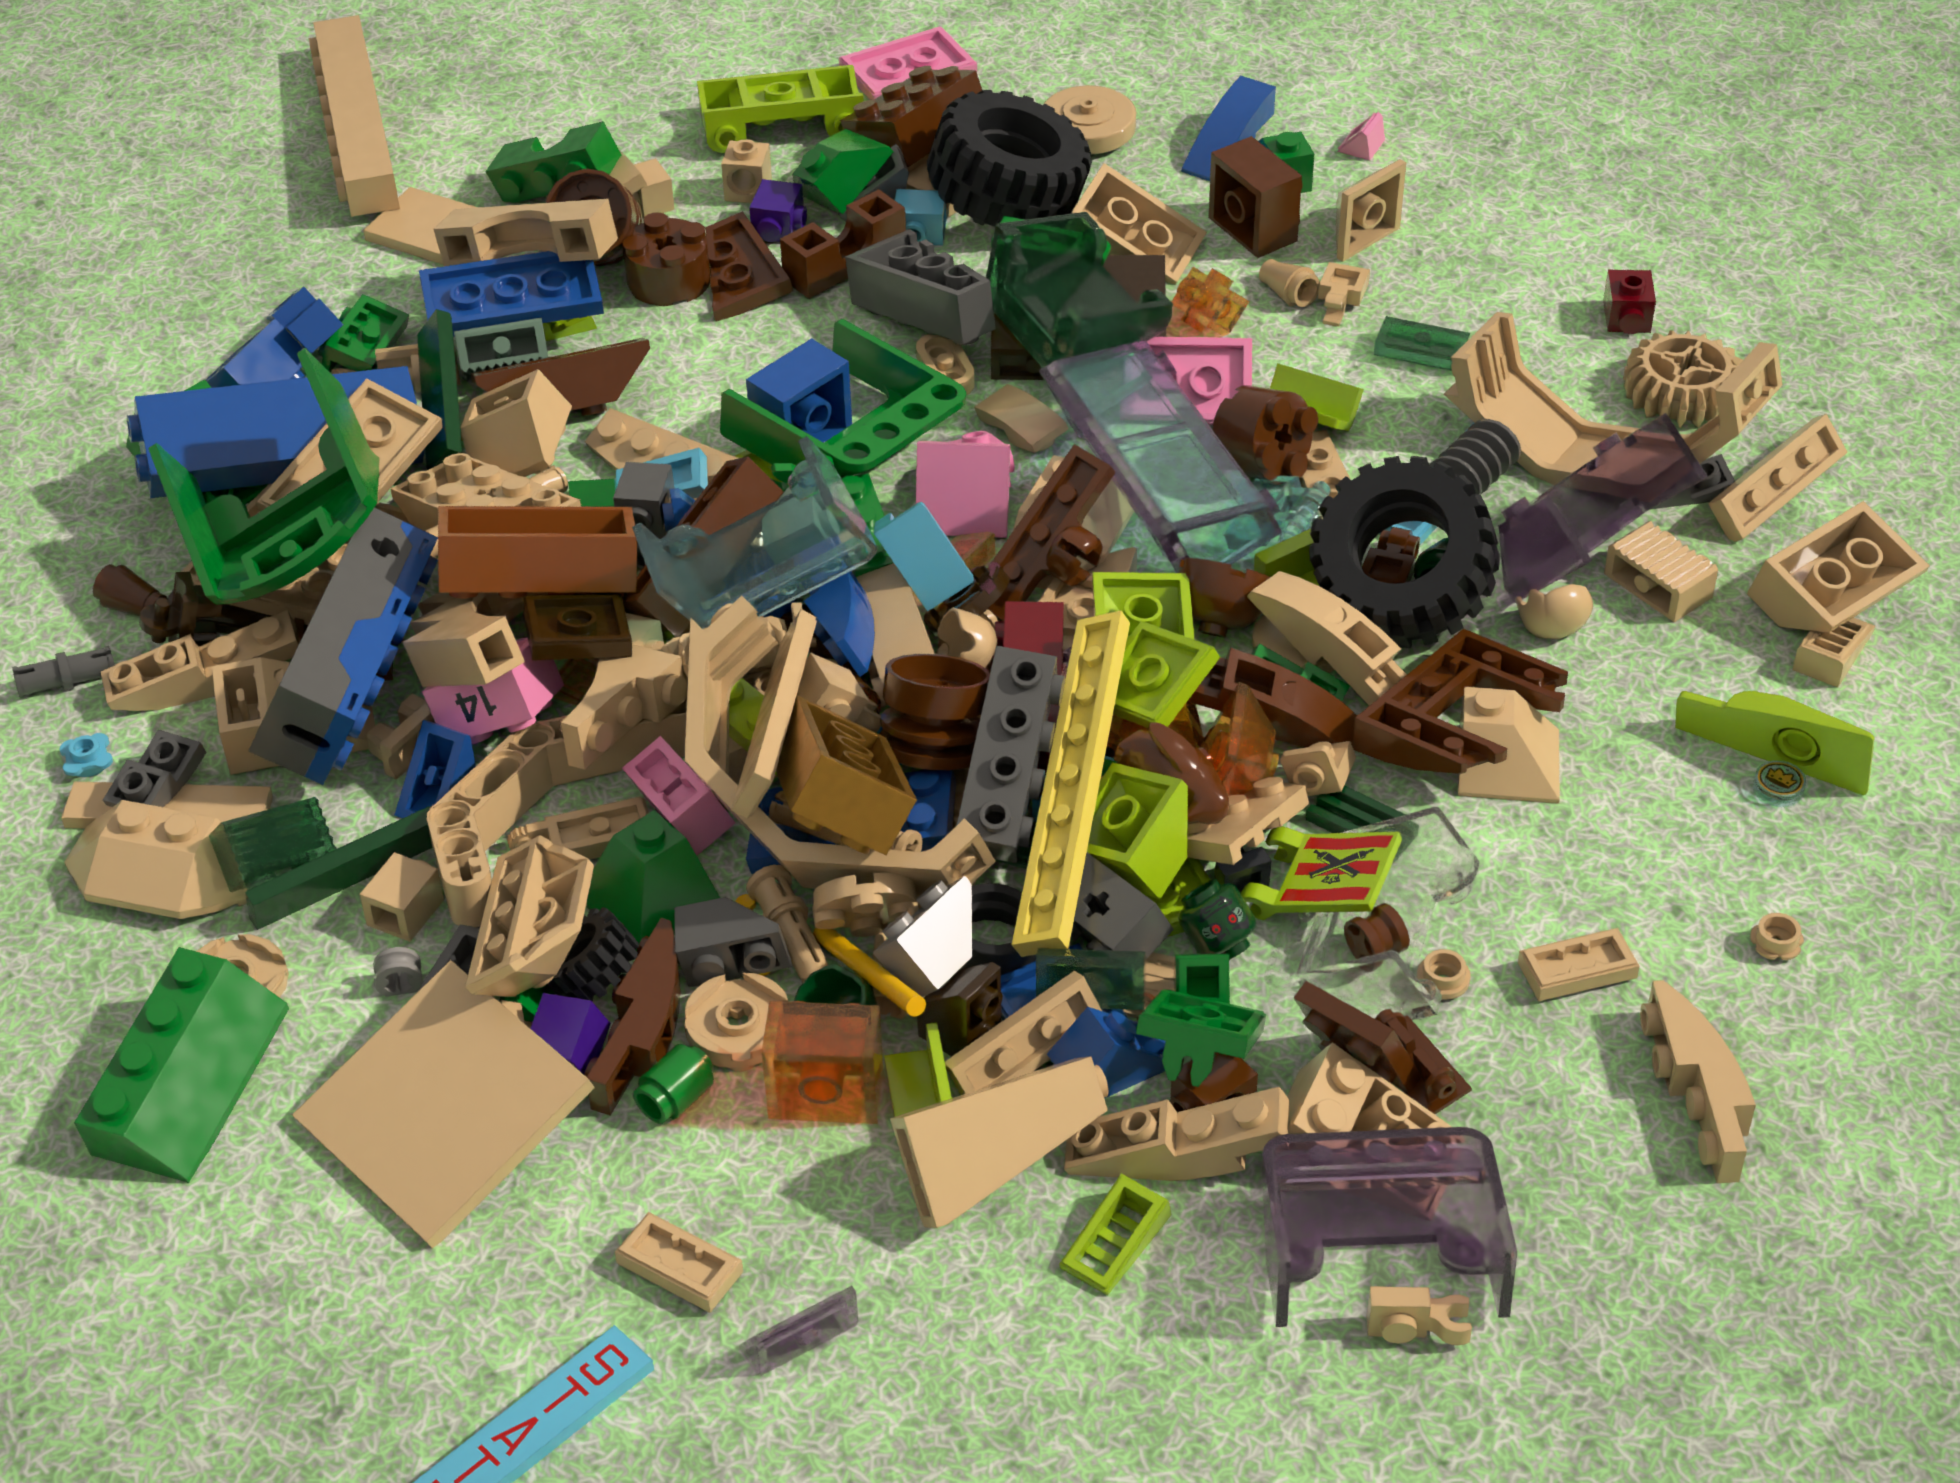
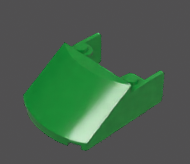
(259, 554)

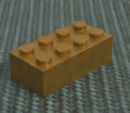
(843, 779)

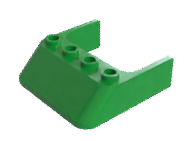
(915, 404)

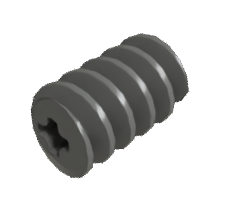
(1482, 453)

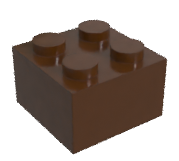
(1254, 196)

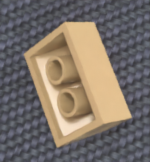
(1835, 572)

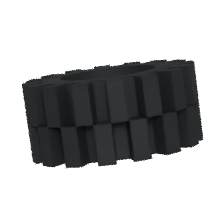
(595, 957)

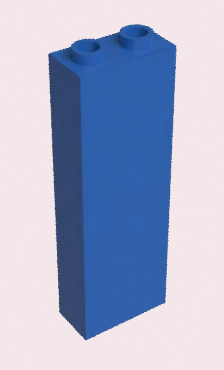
(240, 431)

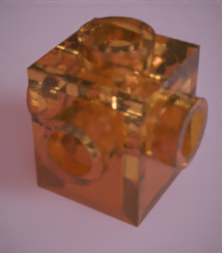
(1209, 301)

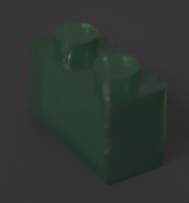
(270, 843)

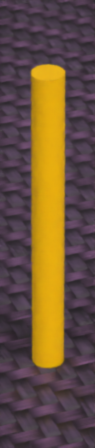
(871, 971)

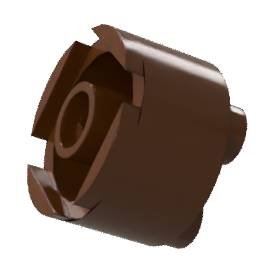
(667, 260)
(1266, 431)

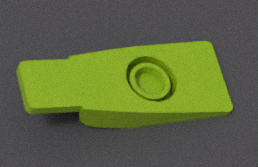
(1782, 731)

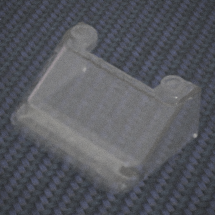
(1427, 869)

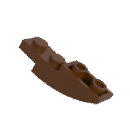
(1294, 705)
(646, 1019)

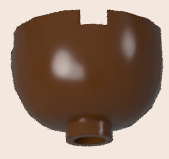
(1221, 595)

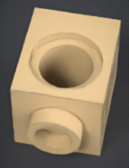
(744, 168)

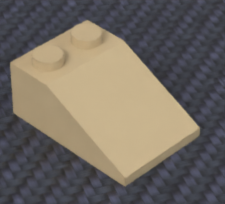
(1139, 222)

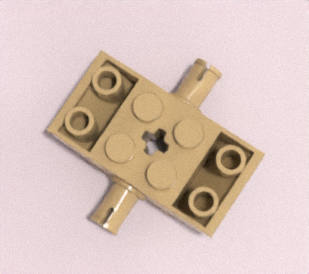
(475, 483)

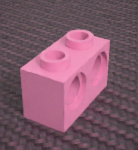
(678, 794)

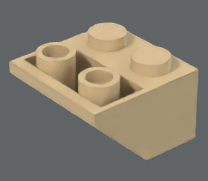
(517, 425)

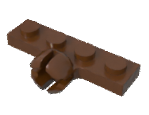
(1053, 532)

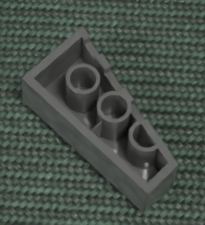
(921, 288)

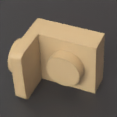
(1320, 766)

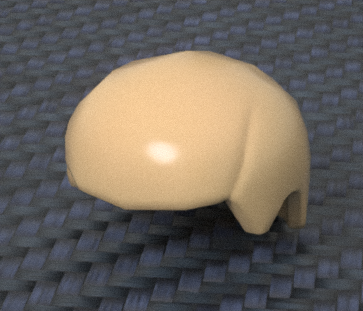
(1557, 612)
(968, 637)

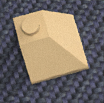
(1369, 210)
(1532, 746)

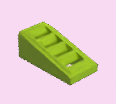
(1123, 1193)

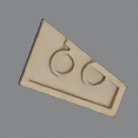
(1263, 808)

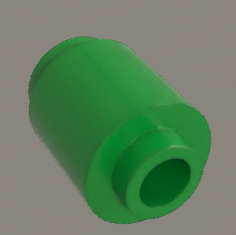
(674, 1083)

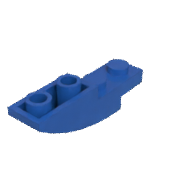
(844, 621)

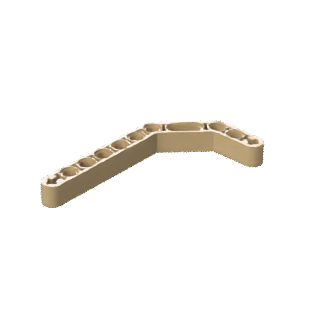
(510, 783)

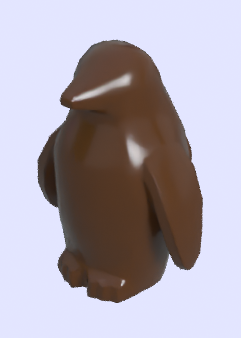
(1170, 754)

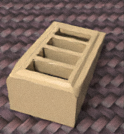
(1832, 654)

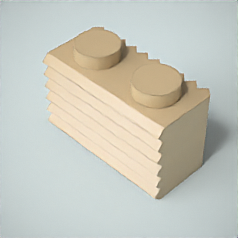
(1661, 571)

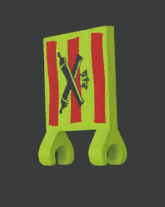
(1326, 872)

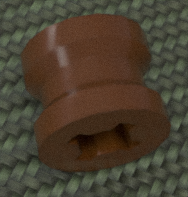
(1377, 933)

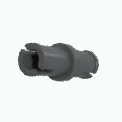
(62, 671)

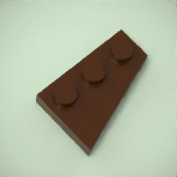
(742, 268)

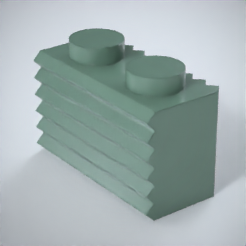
(500, 346)

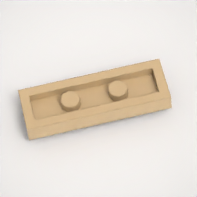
(1023, 1038)

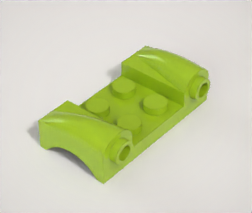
(768, 97)

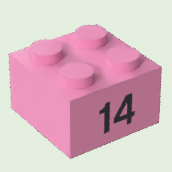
(504, 702)

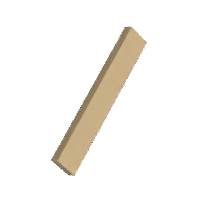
(774, 715)

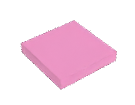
(965, 485)

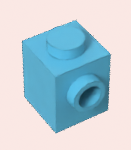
(924, 214)

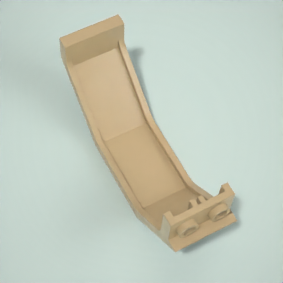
(1551, 434)
(716, 663)

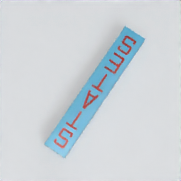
(546, 1414)

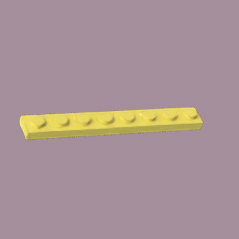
(1071, 785)

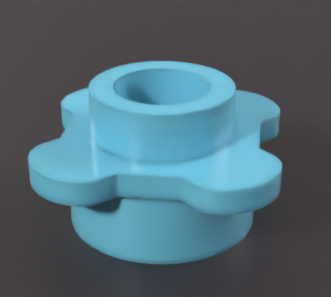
(86, 755)

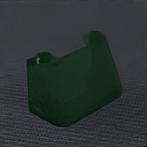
(1060, 296)

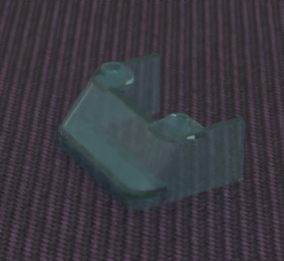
(767, 554)

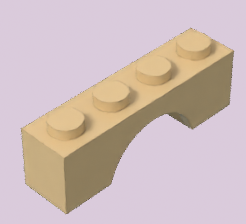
(567, 228)

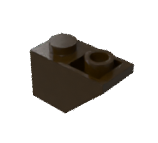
(964, 1007)

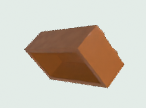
(535, 550)

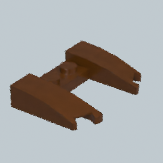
(1404, 720)

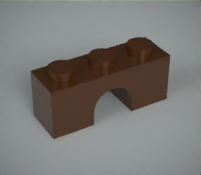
(817, 259)

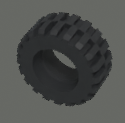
(1007, 158)
(1399, 495)

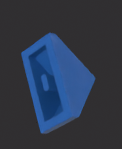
(436, 766)

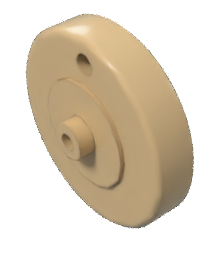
(1100, 113)

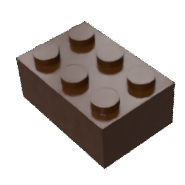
(911, 109)

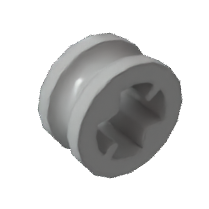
(388, 971)

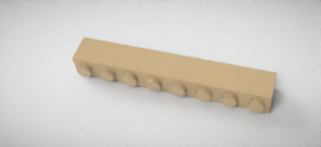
(352, 117)

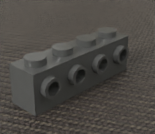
(1009, 748)

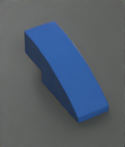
(1236, 117)
(306, 319)

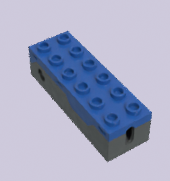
(346, 647)

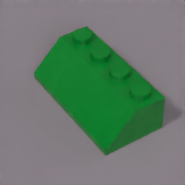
(181, 1067)

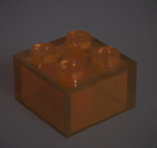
(823, 1062)

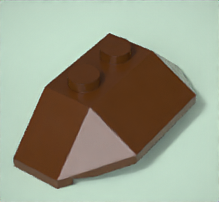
(583, 377)

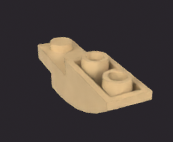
(1332, 630)
(183, 671)
(1705, 1070)
(1181, 1145)

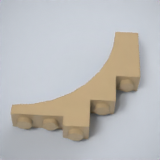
(464, 639)
(624, 693)

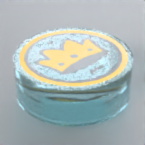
(1779, 783)

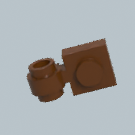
(1393, 557)

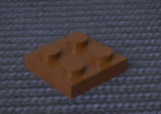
(1358, 1035)

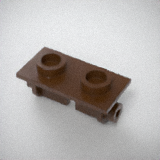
(1440, 1081)

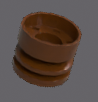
(594, 185)
(933, 709)

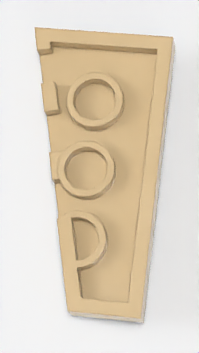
(628, 439)

